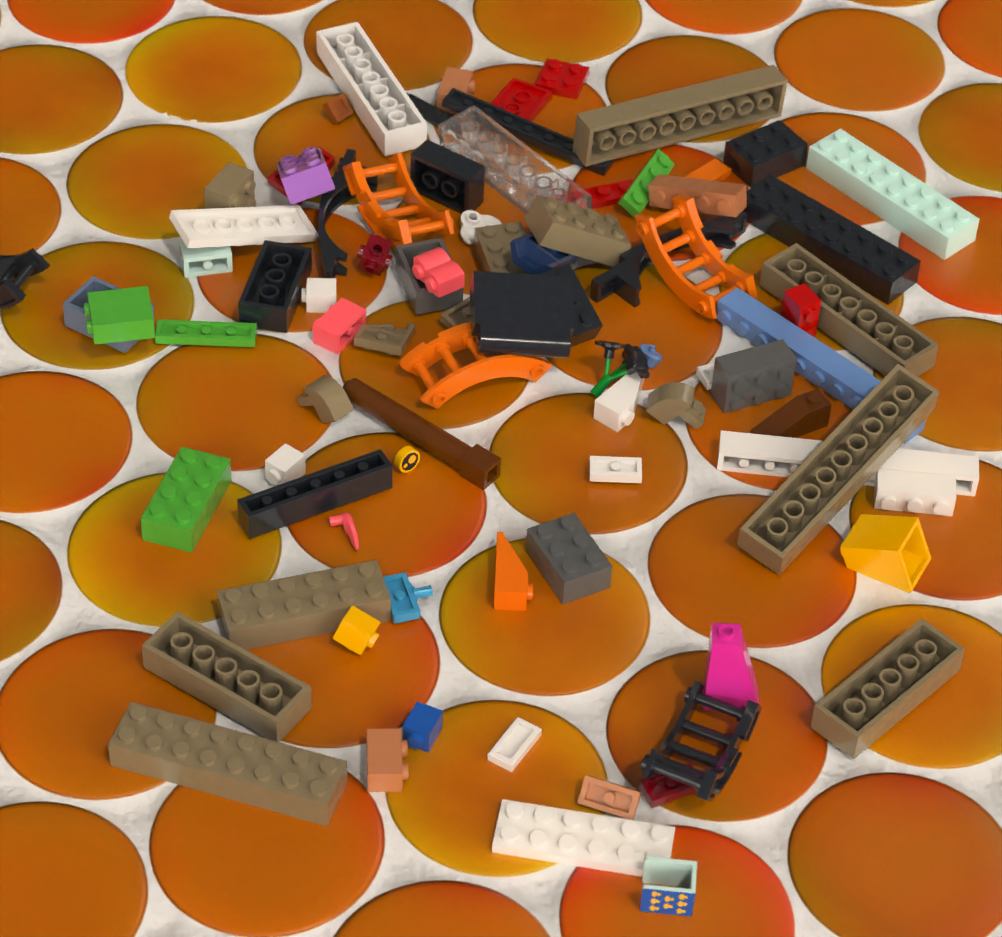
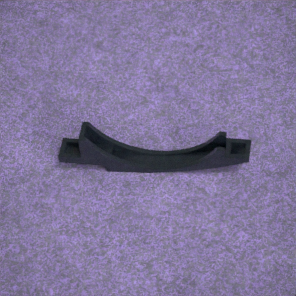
(329, 202)
(624, 277)

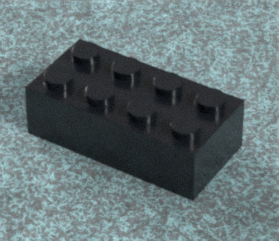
(275, 286)

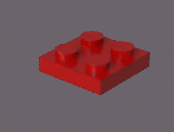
(563, 78)

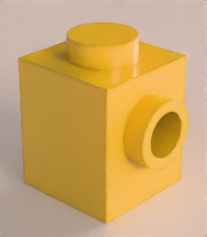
(357, 630)

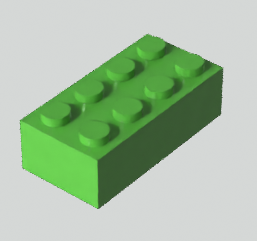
(186, 499)

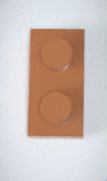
(609, 797)

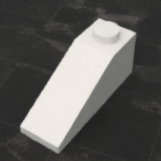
(618, 403)

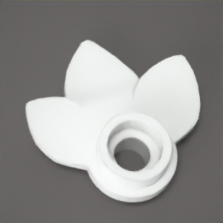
(472, 219)

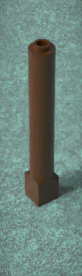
(474, 462)

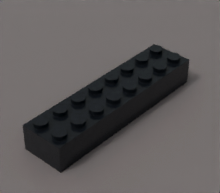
(835, 240)

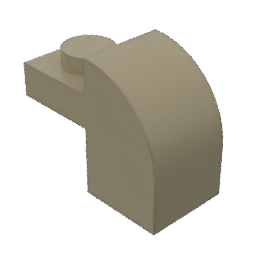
(327, 398)
(676, 400)

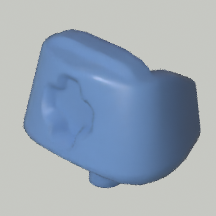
(653, 357)

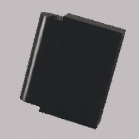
(522, 314)

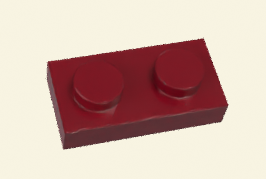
(664, 789)

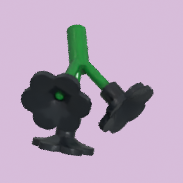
(632, 363)

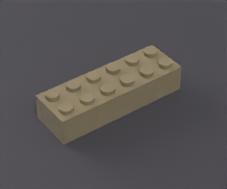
(301, 604)
(227, 677)
(887, 688)

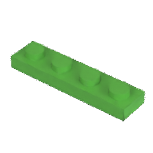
(637, 194)
(206, 333)

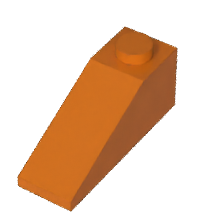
(510, 578)

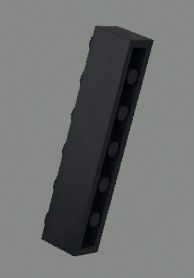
(314, 493)

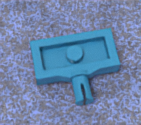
(404, 597)

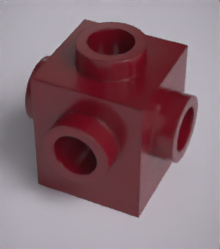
(375, 255)

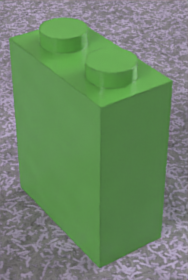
(119, 315)

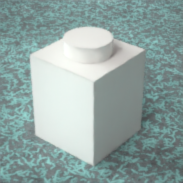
(319, 294)
(285, 465)

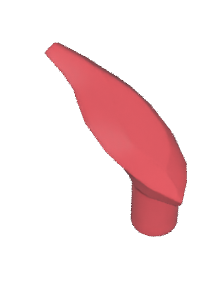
(349, 527)

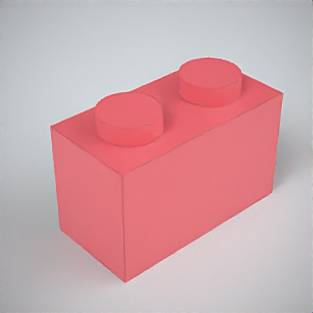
(338, 325)

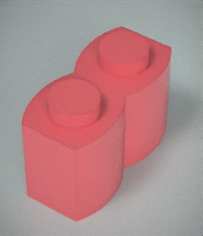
(438, 272)

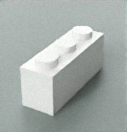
(915, 492)

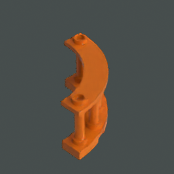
(384, 222)
(707, 256)
(484, 368)

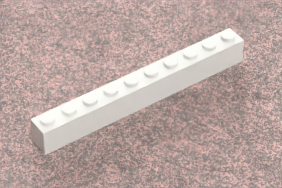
(783, 455)

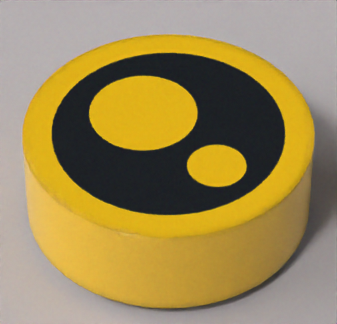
(407, 459)

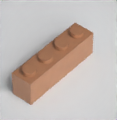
(708, 195)

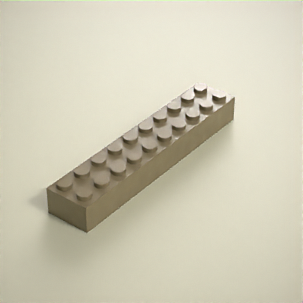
(679, 115)
(837, 469)

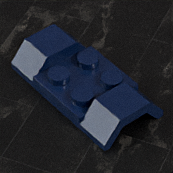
(535, 258)

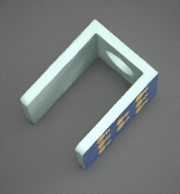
(669, 873)

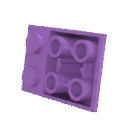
(305, 175)

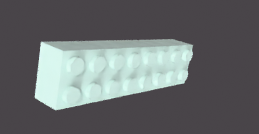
(892, 194)

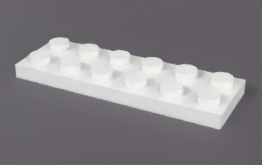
(243, 226)
(579, 838)

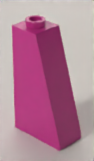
(729, 667)

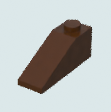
(797, 417)

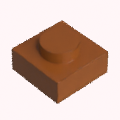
(338, 108)

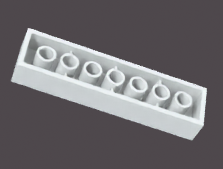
(371, 88)

